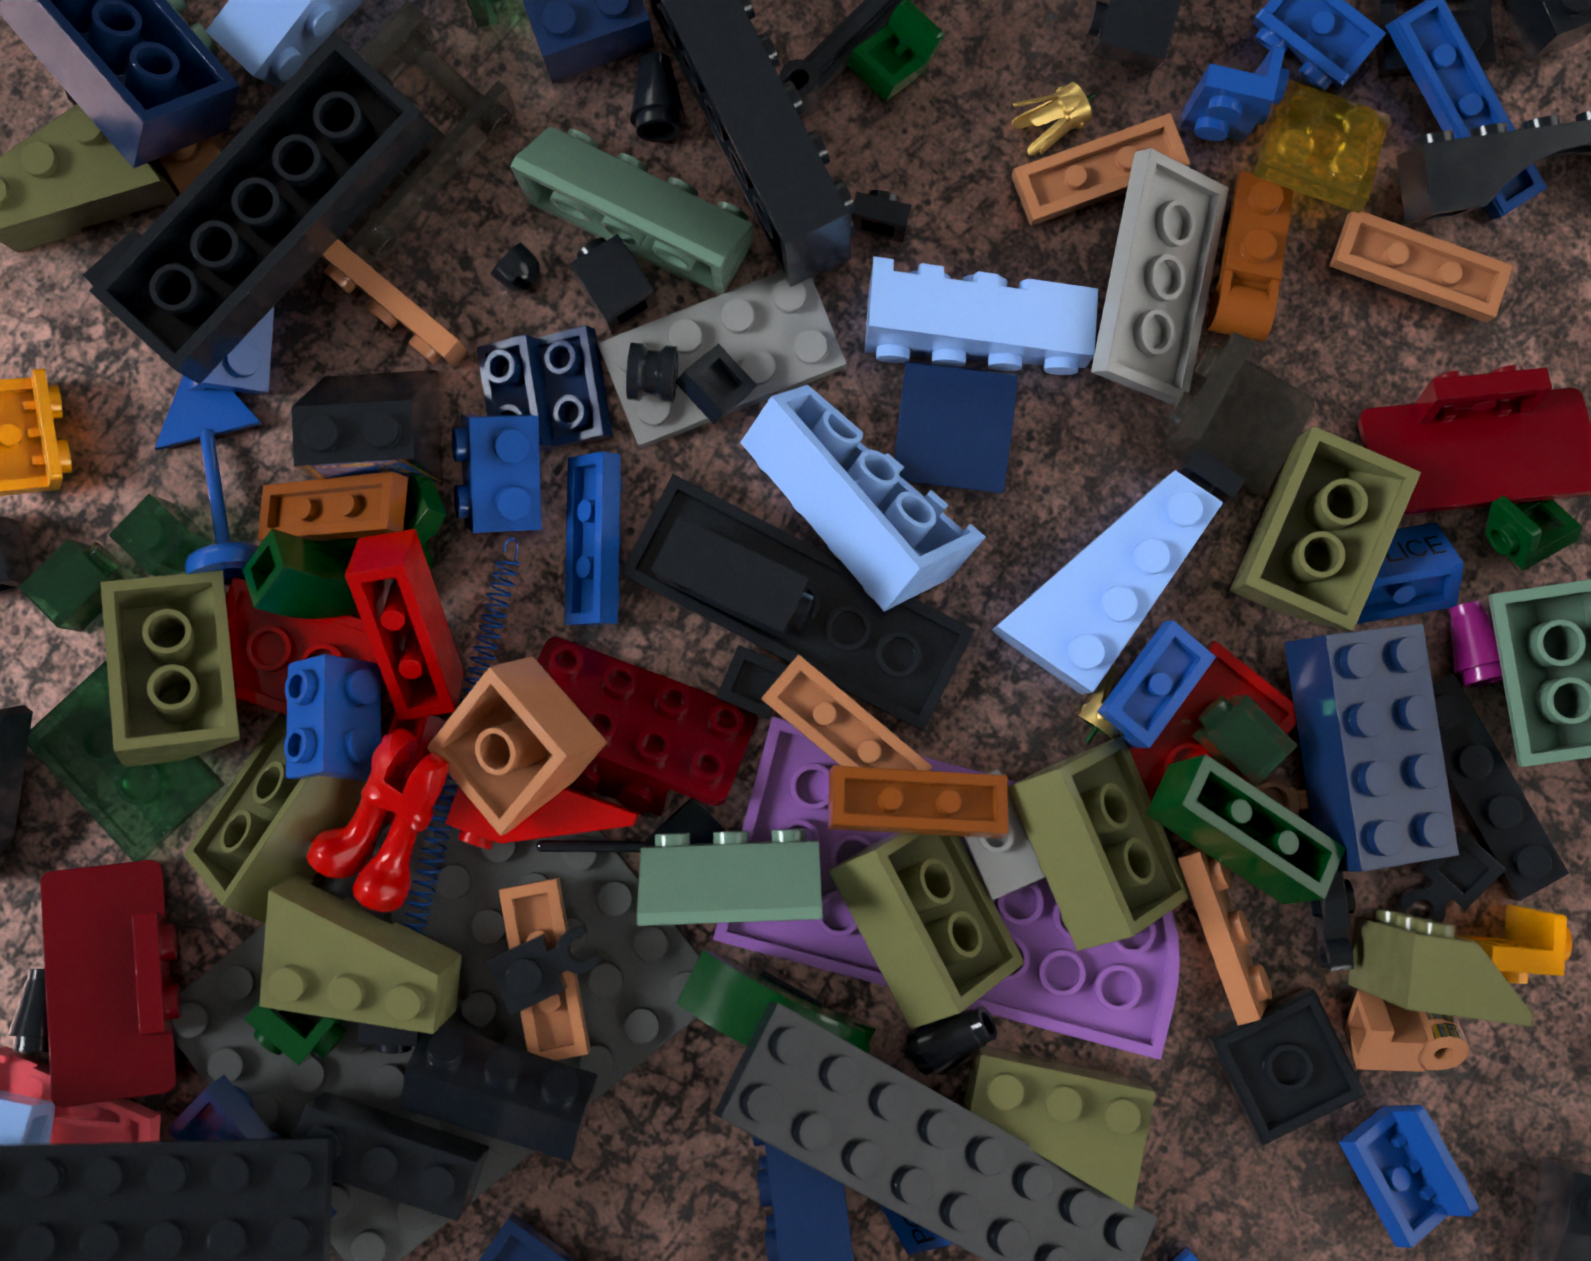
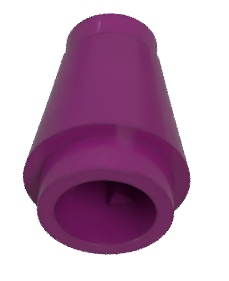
(1474, 645)

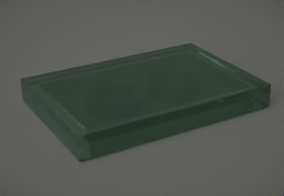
(133, 803)

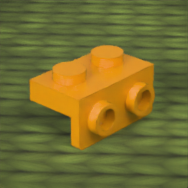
(29, 449)
(1532, 944)

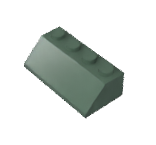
(651, 216)

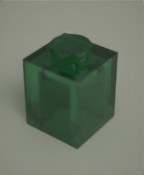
(159, 536)
(69, 584)
(1243, 738)

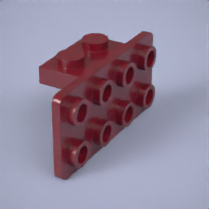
(1487, 439)
(654, 728)
(109, 983)

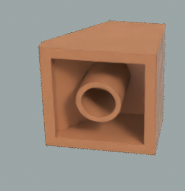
(516, 742)

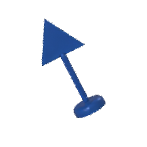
(202, 417)

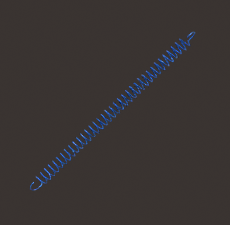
(466, 690)

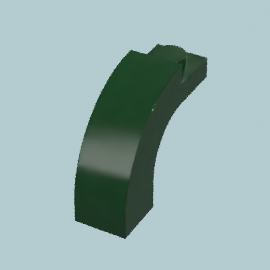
(308, 576)
(735, 998)

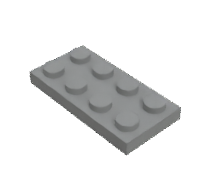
(1160, 277)
(765, 326)

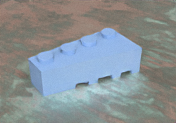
(277, 35)
(979, 319)
(857, 499)
(1102, 595)

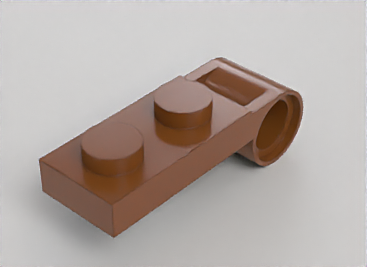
(1251, 259)

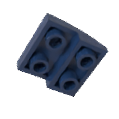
(552, 378)
(955, 426)

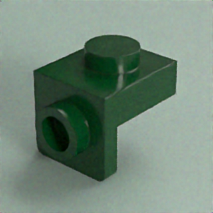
(897, 51)
(1530, 530)
(294, 1033)

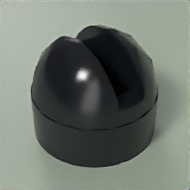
(517, 269)

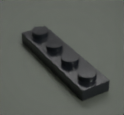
(1491, 796)

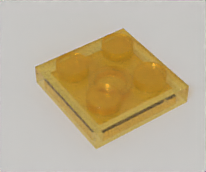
(1322, 146)

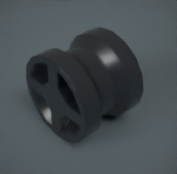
(652, 372)

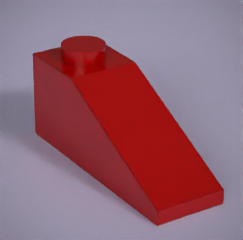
(563, 815)

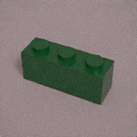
(1246, 830)

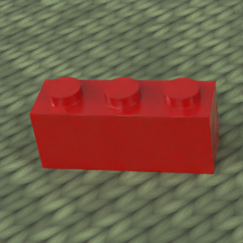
(405, 624)

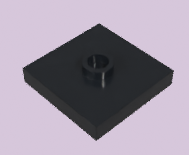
(1286, 1066)

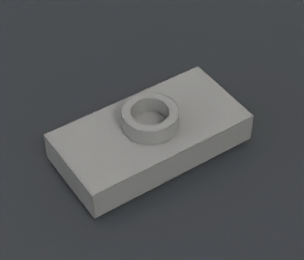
(1005, 861)

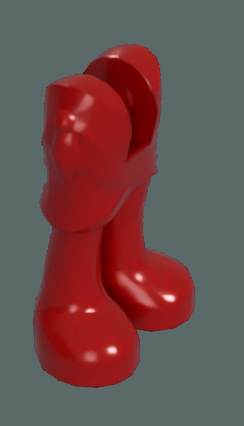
(348, 850)

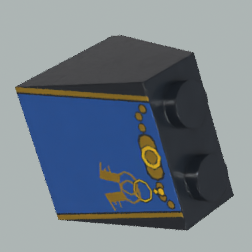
(369, 426)

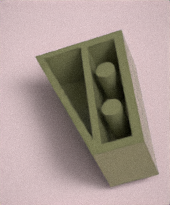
(69, 181)
(350, 965)
(1067, 1113)

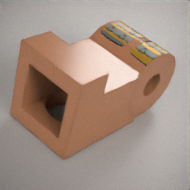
(1402, 1039)

